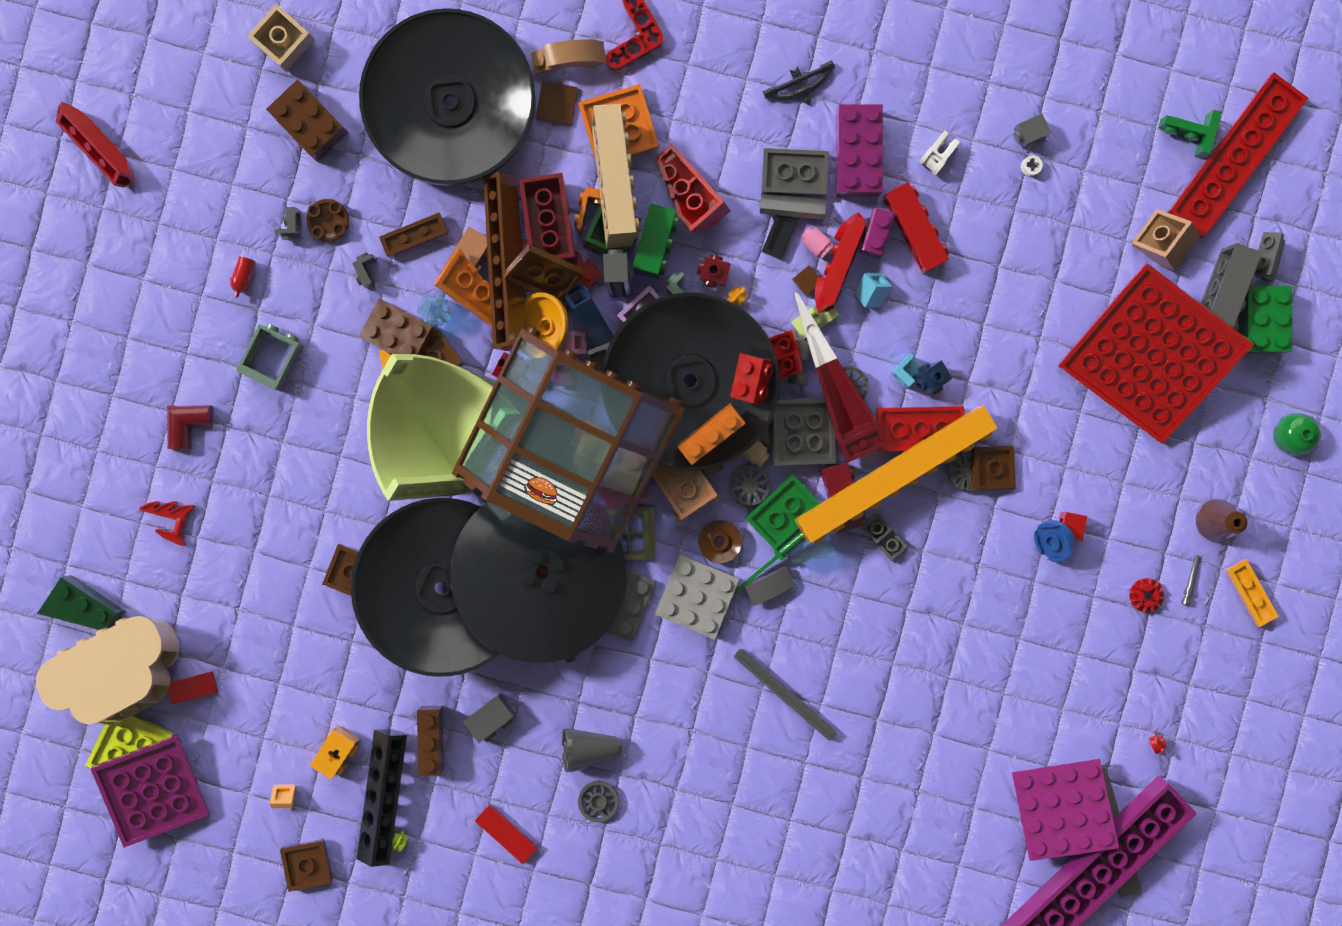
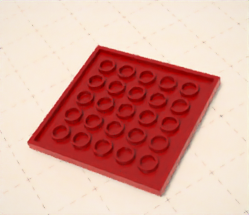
(1155, 353)

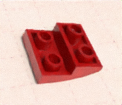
(787, 353)

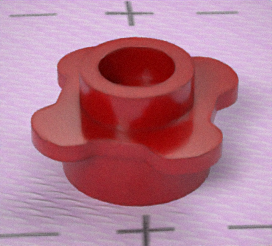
(1158, 743)

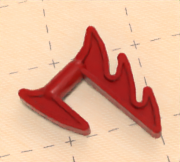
(178, 514)

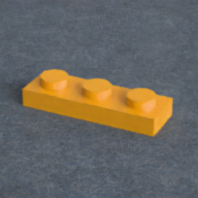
(1251, 593)

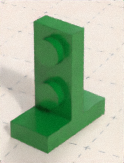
(1194, 131)

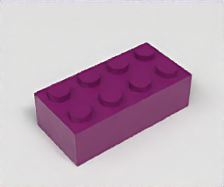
(859, 150)

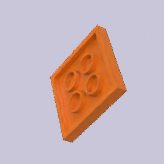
(638, 120)

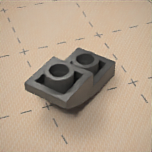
(884, 537)
(769, 586)

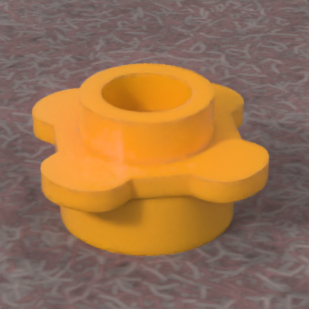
(737, 295)

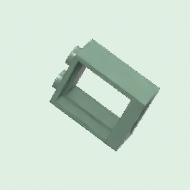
(245, 364)

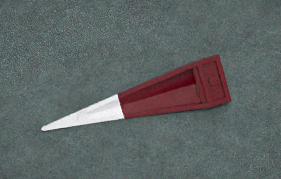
(850, 417)

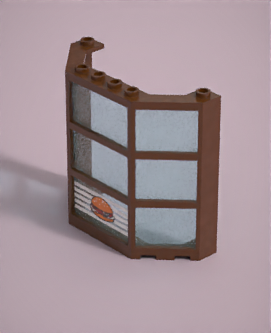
(566, 443)

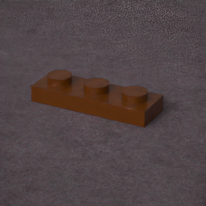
(413, 235)

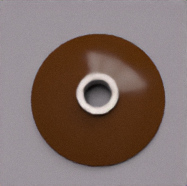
(724, 552)

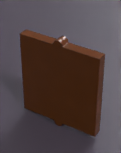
(556, 103)

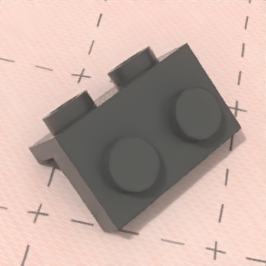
(1271, 247)

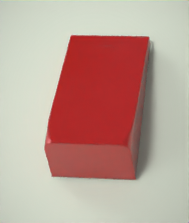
(192, 687)

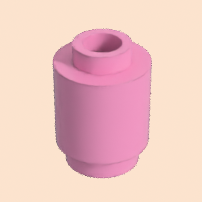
(816, 242)

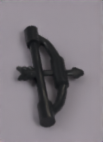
(798, 78)

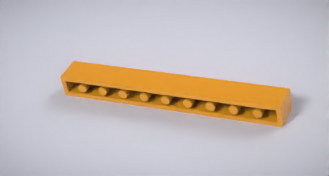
(895, 474)

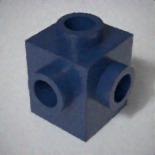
(931, 377)

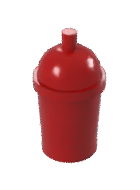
(242, 275)

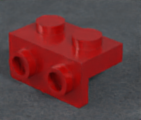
(752, 379)

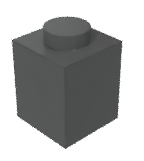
(1031, 131)

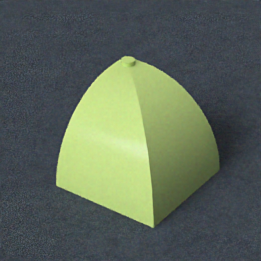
(421, 425)

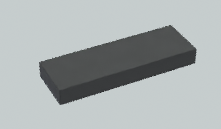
(793, 206)

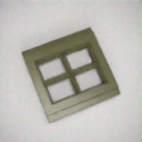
(648, 535)

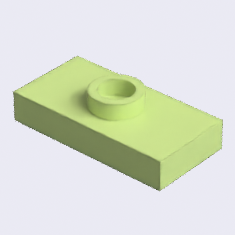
(820, 318)

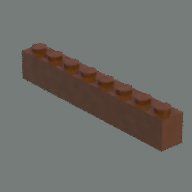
(503, 248)

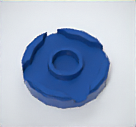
(1055, 540)

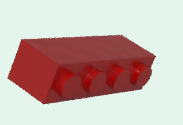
(916, 227)

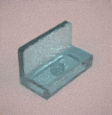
(810, 551)

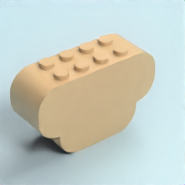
(112, 672)

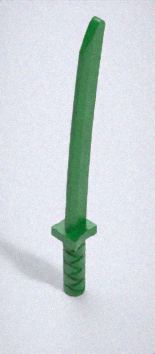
(779, 553)

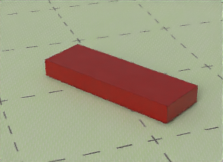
(506, 833)

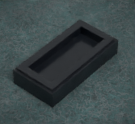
(779, 236)

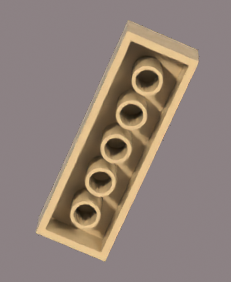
(614, 175)

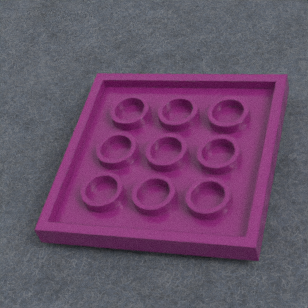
(150, 790)
(1065, 810)

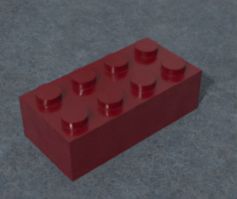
(548, 215)

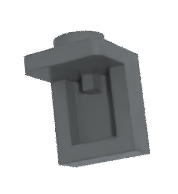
(363, 276)

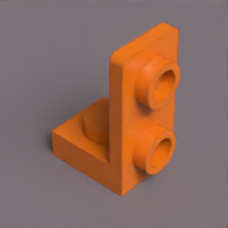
(588, 194)

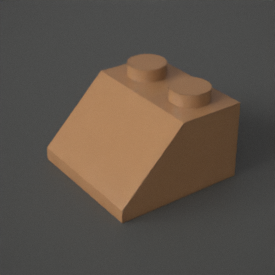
(1166, 239)

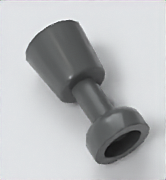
(806, 355)

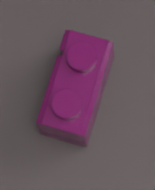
(877, 233)

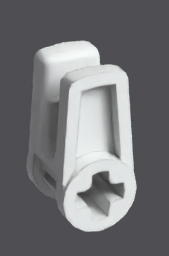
(935, 160)

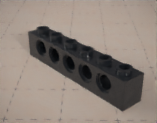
(381, 797)

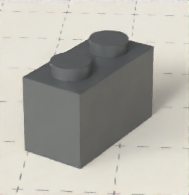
(489, 718)

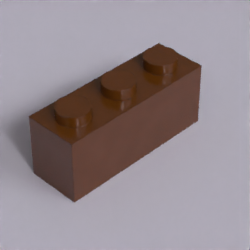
(430, 740)

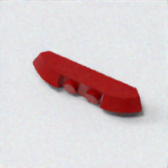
(95, 145)
(830, 287)

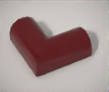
(180, 421)

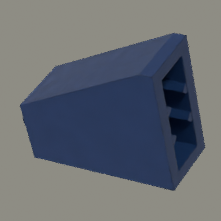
(589, 315)

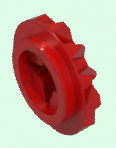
(1137, 597)

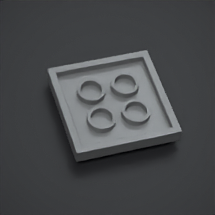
(697, 596)

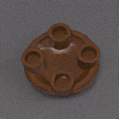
(327, 220)

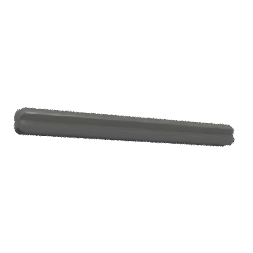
(785, 694)

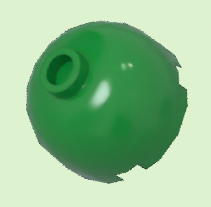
(1297, 434)

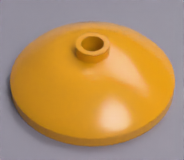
(548, 316)

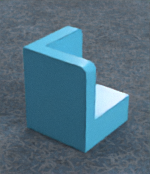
(872, 290)
(905, 370)

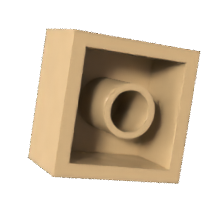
(281, 38)

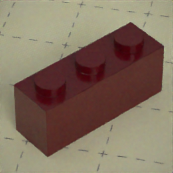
(836, 479)

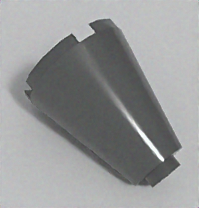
(587, 749)

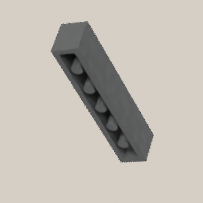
(617, 274)

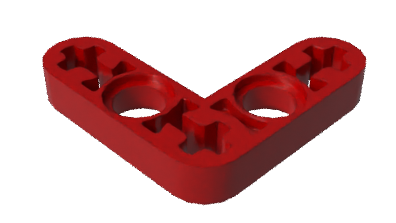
(640, 39)

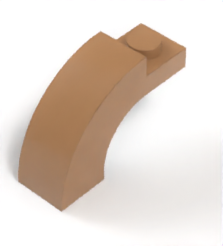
(567, 54)

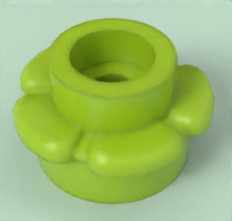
(399, 841)

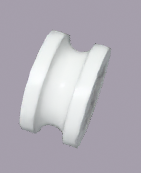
(1027, 170)

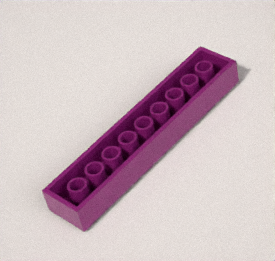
(1095, 876)

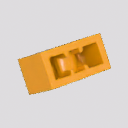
(326, 762)

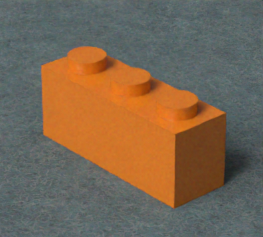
(711, 433)

